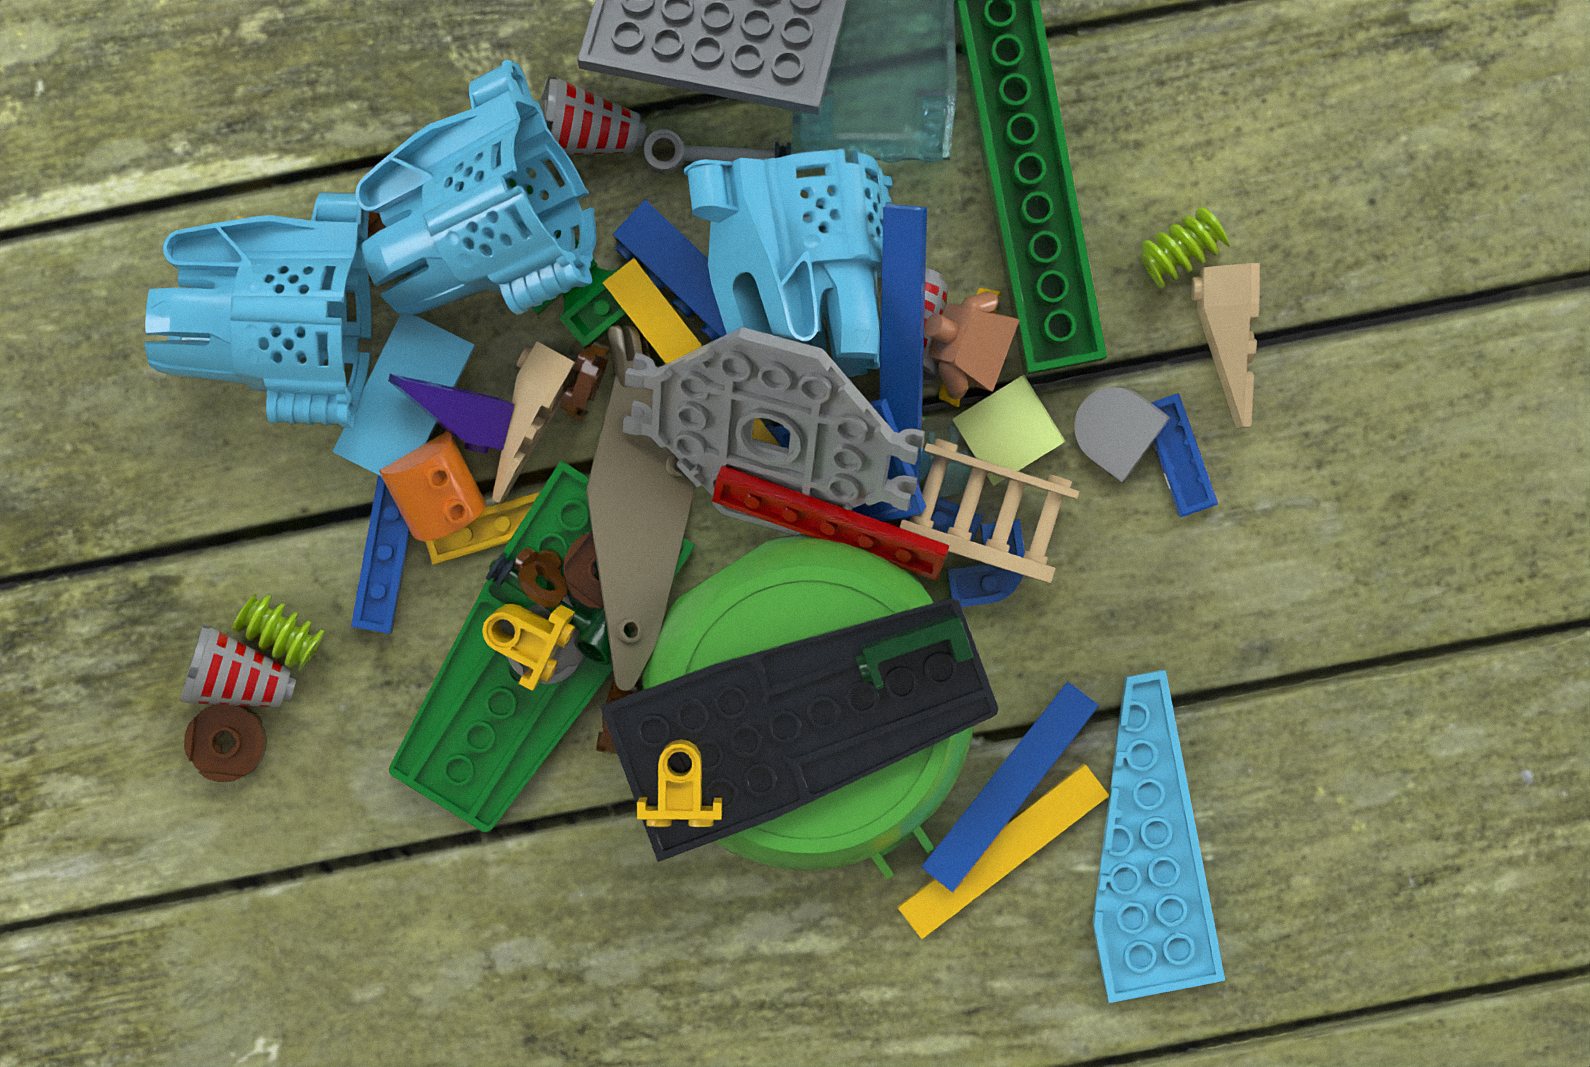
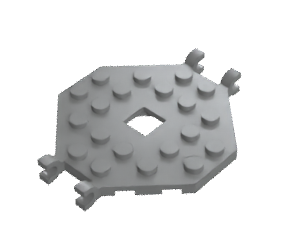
(708, 411)

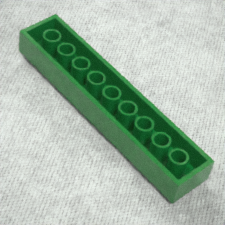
(1030, 183)

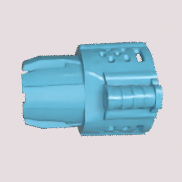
(460, 219)
(778, 268)
(251, 314)

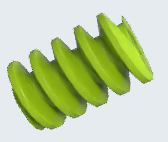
(1182, 245)
(278, 631)

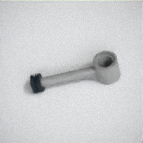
(696, 153)

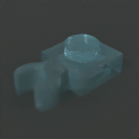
(956, 474)

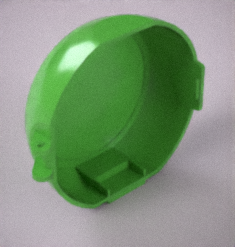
(786, 594)

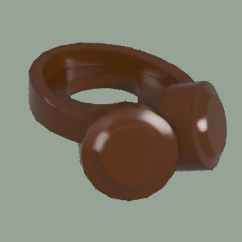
(548, 564)

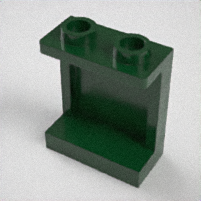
(896, 644)

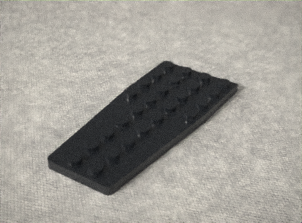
(796, 722)

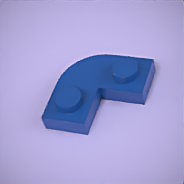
(985, 582)

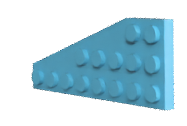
(1152, 887)

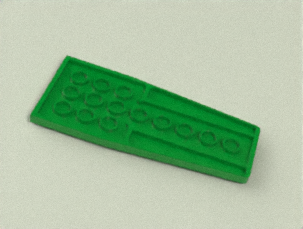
(477, 726)

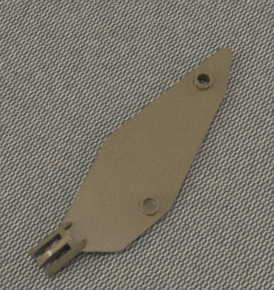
(636, 517)

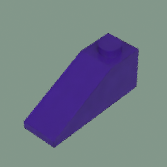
(467, 415)

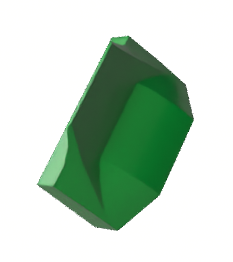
(591, 309)

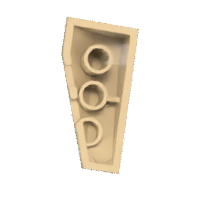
(1226, 307)
(535, 399)

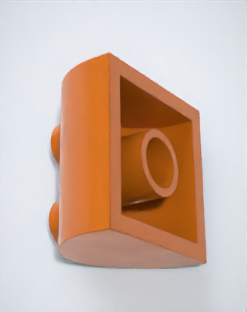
(434, 489)

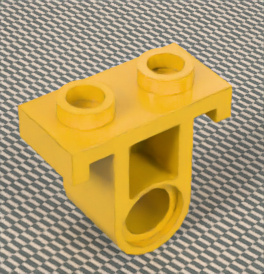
(534, 639)
(679, 792)

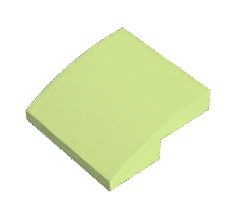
(1009, 428)

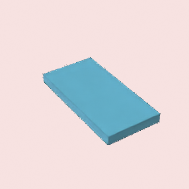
(385, 419)

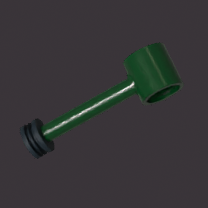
(593, 634)

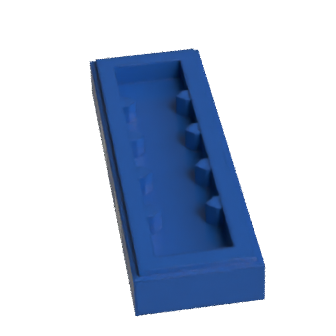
(1182, 460)

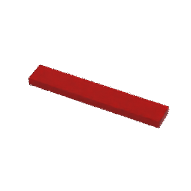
(829, 522)

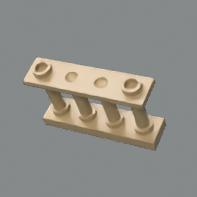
(996, 549)

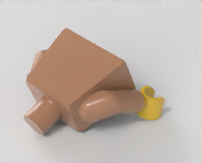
(970, 344)

